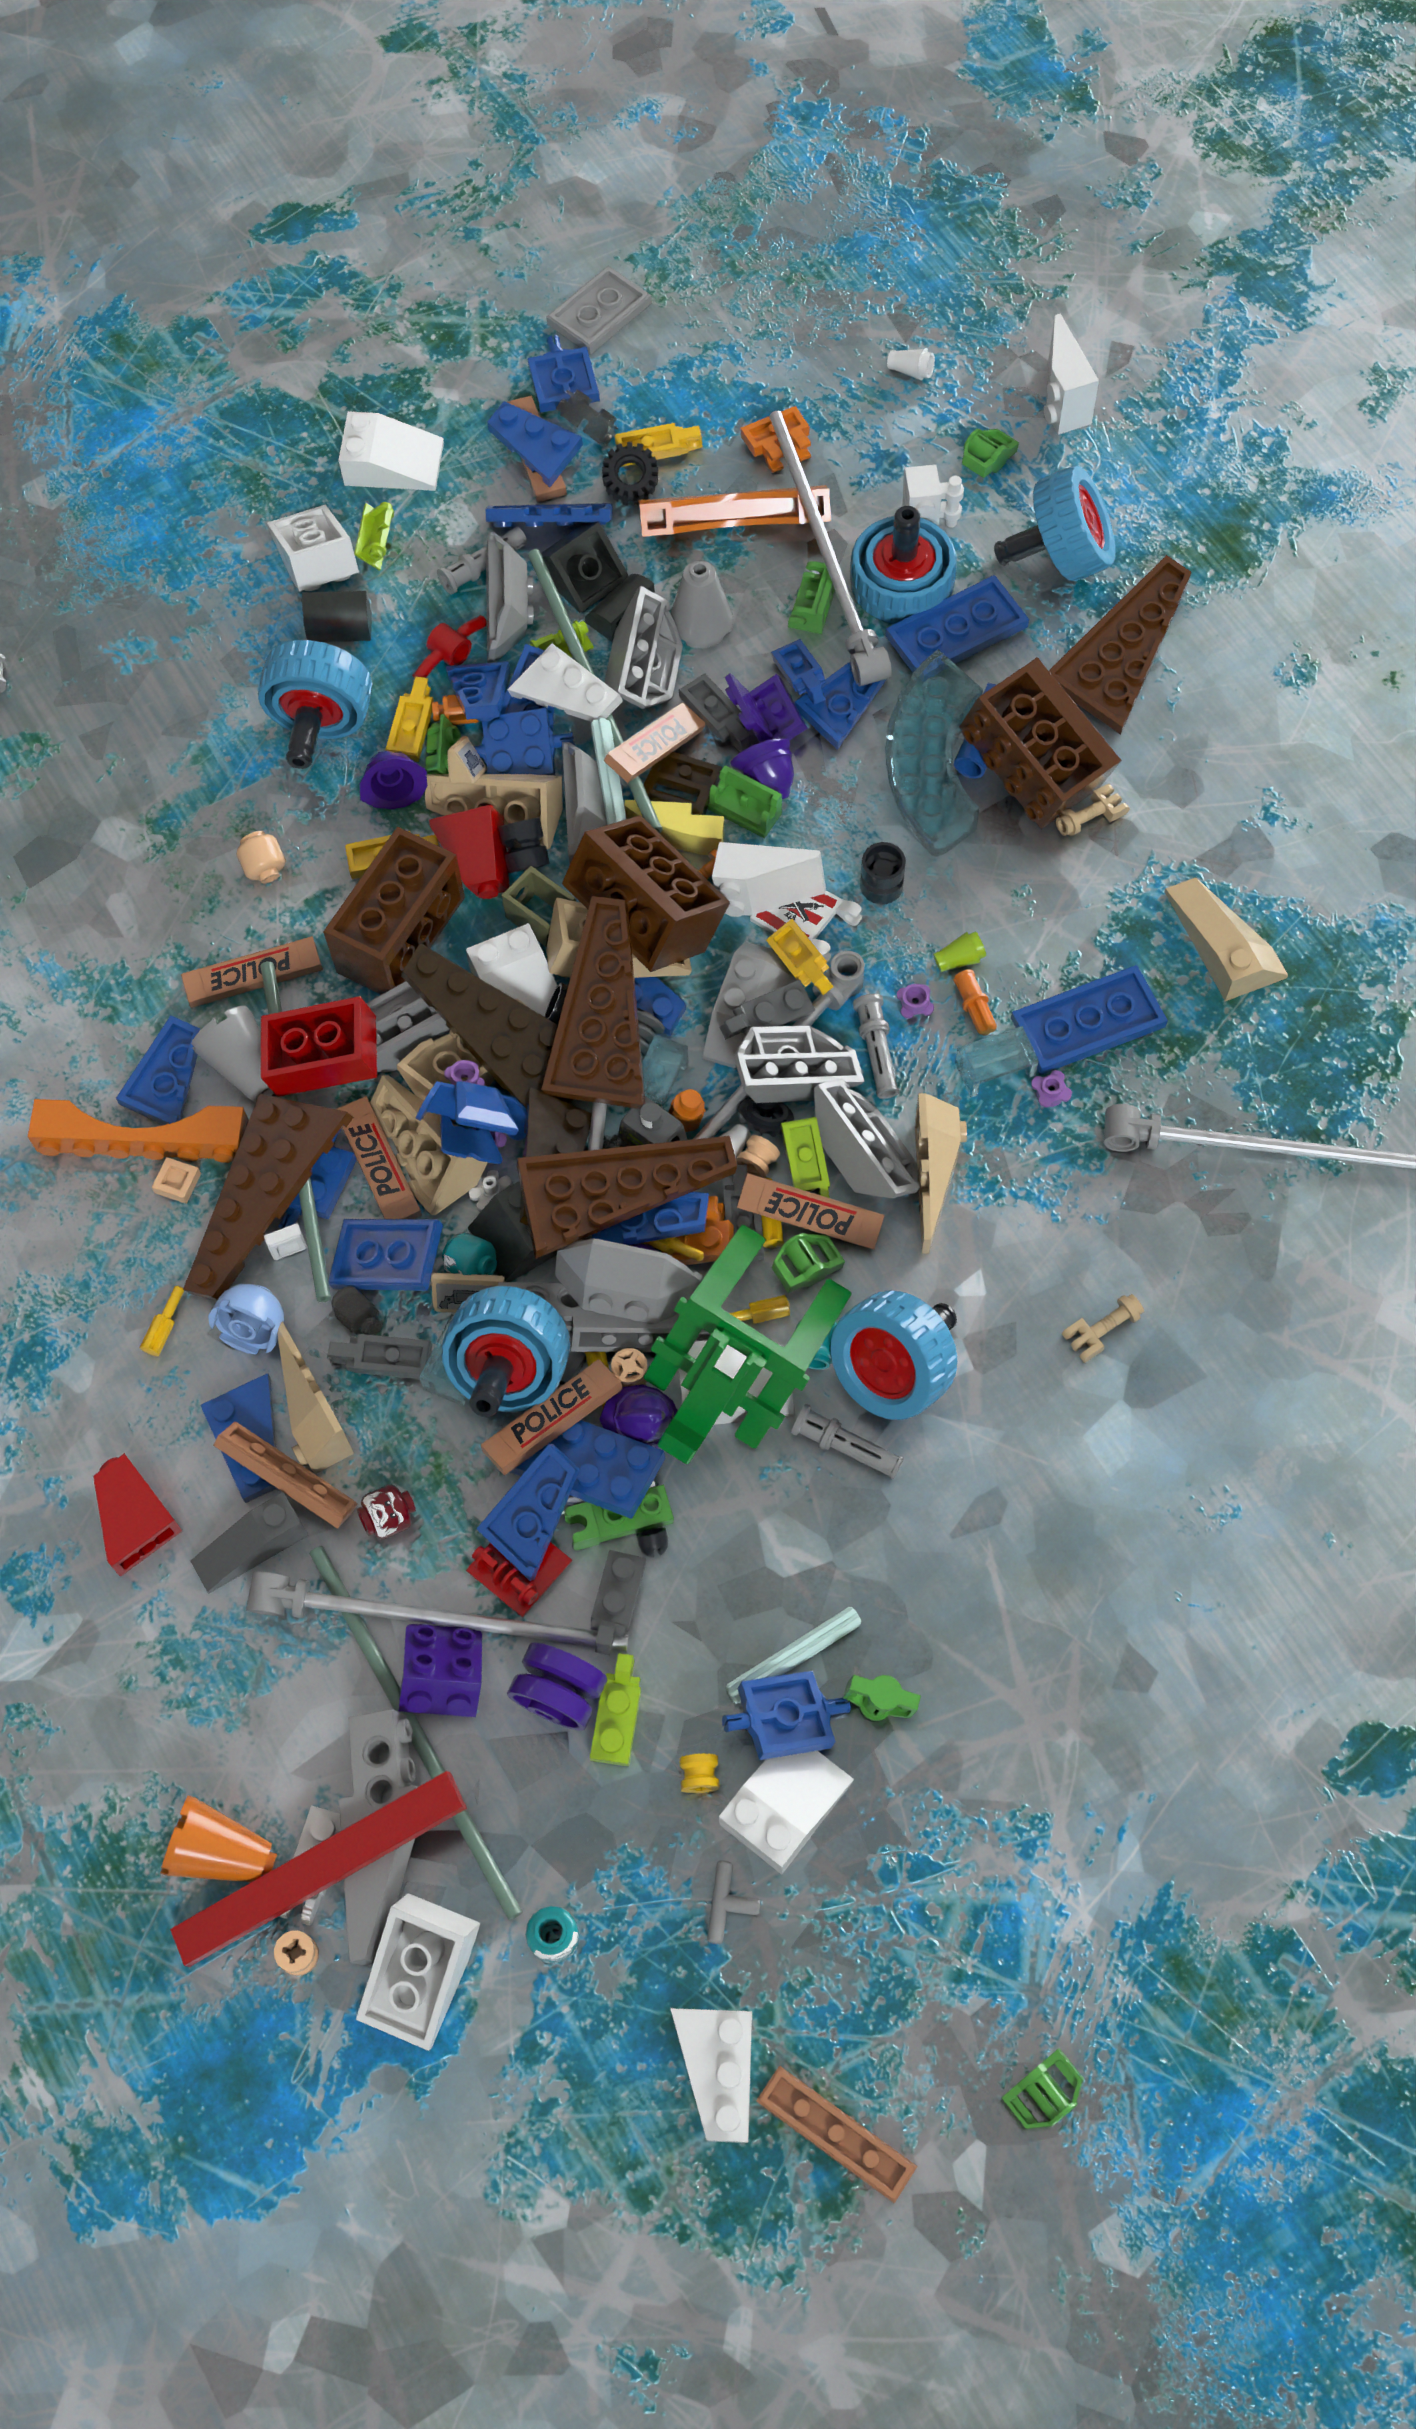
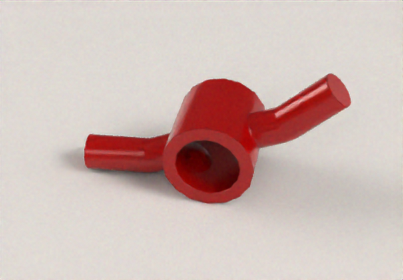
(449, 645)

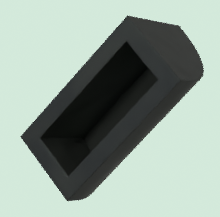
(609, 611)
(337, 616)

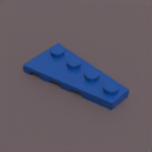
(560, 513)

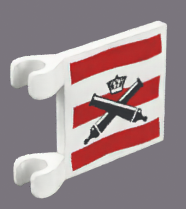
(811, 916)

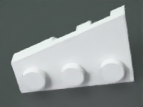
(566, 685)
(718, 2065)

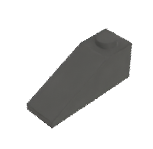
(249, 1542)

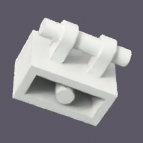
(925, 493)

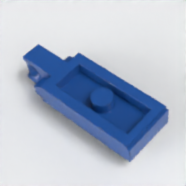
(800, 670)

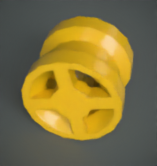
(699, 1773)

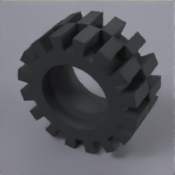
(625, 455)

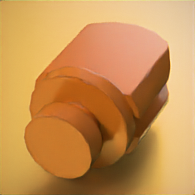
(452, 710)
(688, 1109)

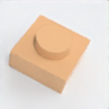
(176, 1180)

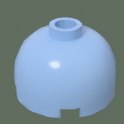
(247, 1318)

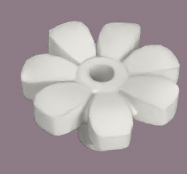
(488, 1187)

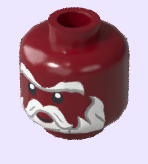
(386, 1511)

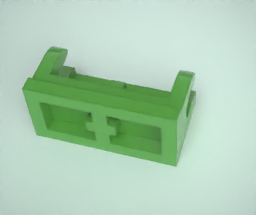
(813, 599)
(745, 802)

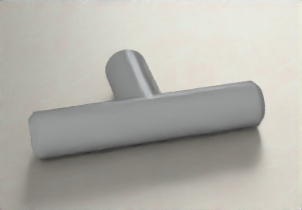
(724, 1903)

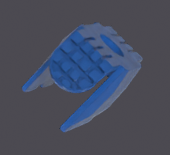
(478, 1108)

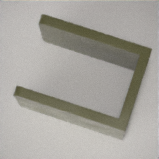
(535, 884)

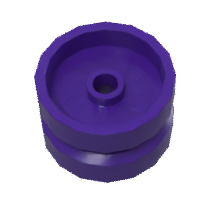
(557, 1686)

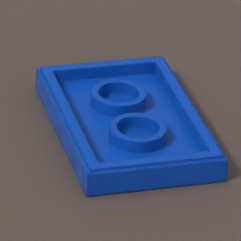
(386, 1254)

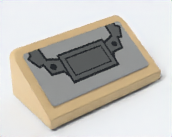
(464, 762)
(452, 1289)

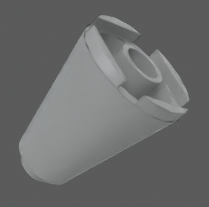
(701, 607)
(234, 1051)

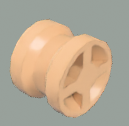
(758, 1155)
(628, 1362)
(304, 1955)

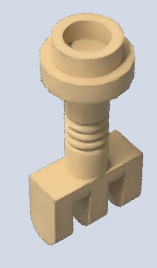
(1070, 822)
(1128, 1308)

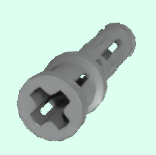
(470, 566)
(874, 1031)
(888, 1462)

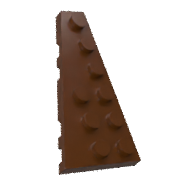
(1116, 655)
(598, 1029)
(264, 1179)
(595, 1189)

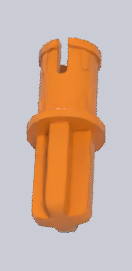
(975, 1002)

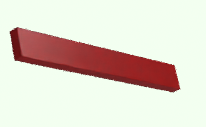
(318, 1868)

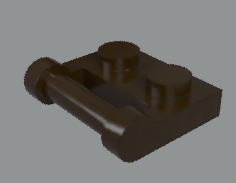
(685, 775)

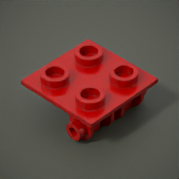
(509, 1584)

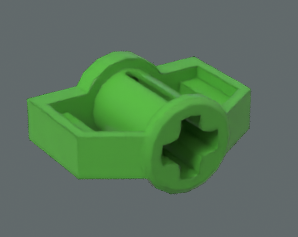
(989, 451)
(806, 1261)
(881, 1694)
(1033, 2083)

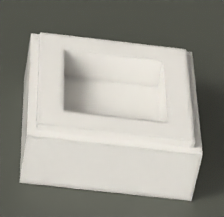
(285, 1241)

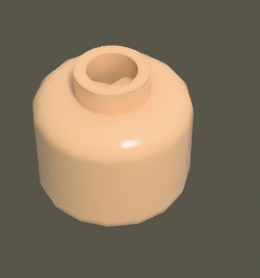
(260, 857)

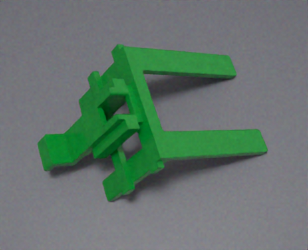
(712, 1389)

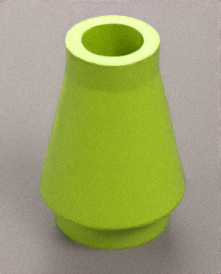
(961, 952)

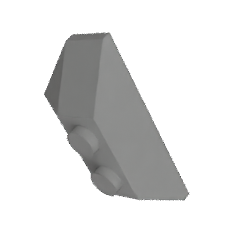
(506, 597)
(645, 651)
(582, 795)
(750, 975)
(403, 1024)
(791, 1061)
(863, 1143)
(624, 1280)

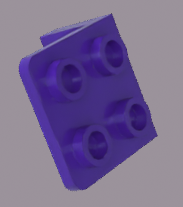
(766, 709)
(441, 1670)

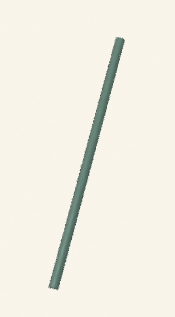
(578, 654)
(306, 1193)
(419, 1738)

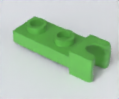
(607, 1525)

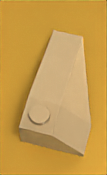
(512, 795)
(565, 936)
(1227, 945)
(429, 1060)
(937, 1150)
(434, 1176)
(311, 1418)

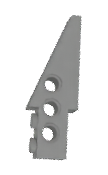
(597, 1331)
(378, 1885)

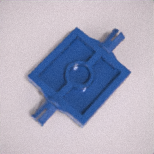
(559, 372)
(521, 743)
(327, 1180)
(786, 1715)

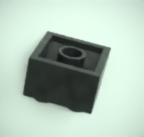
(584, 566)
(510, 1238)

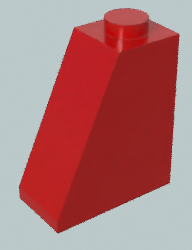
(478, 848)
(130, 1515)

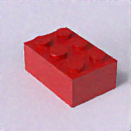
(318, 1046)

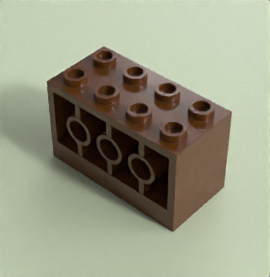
(1039, 743)
(667, 898)
(393, 909)

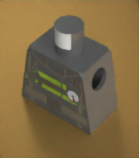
(650, 1126)

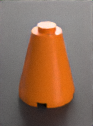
(215, 1847)

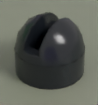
(653, 1539)

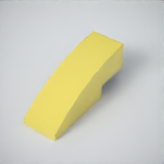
(682, 829)

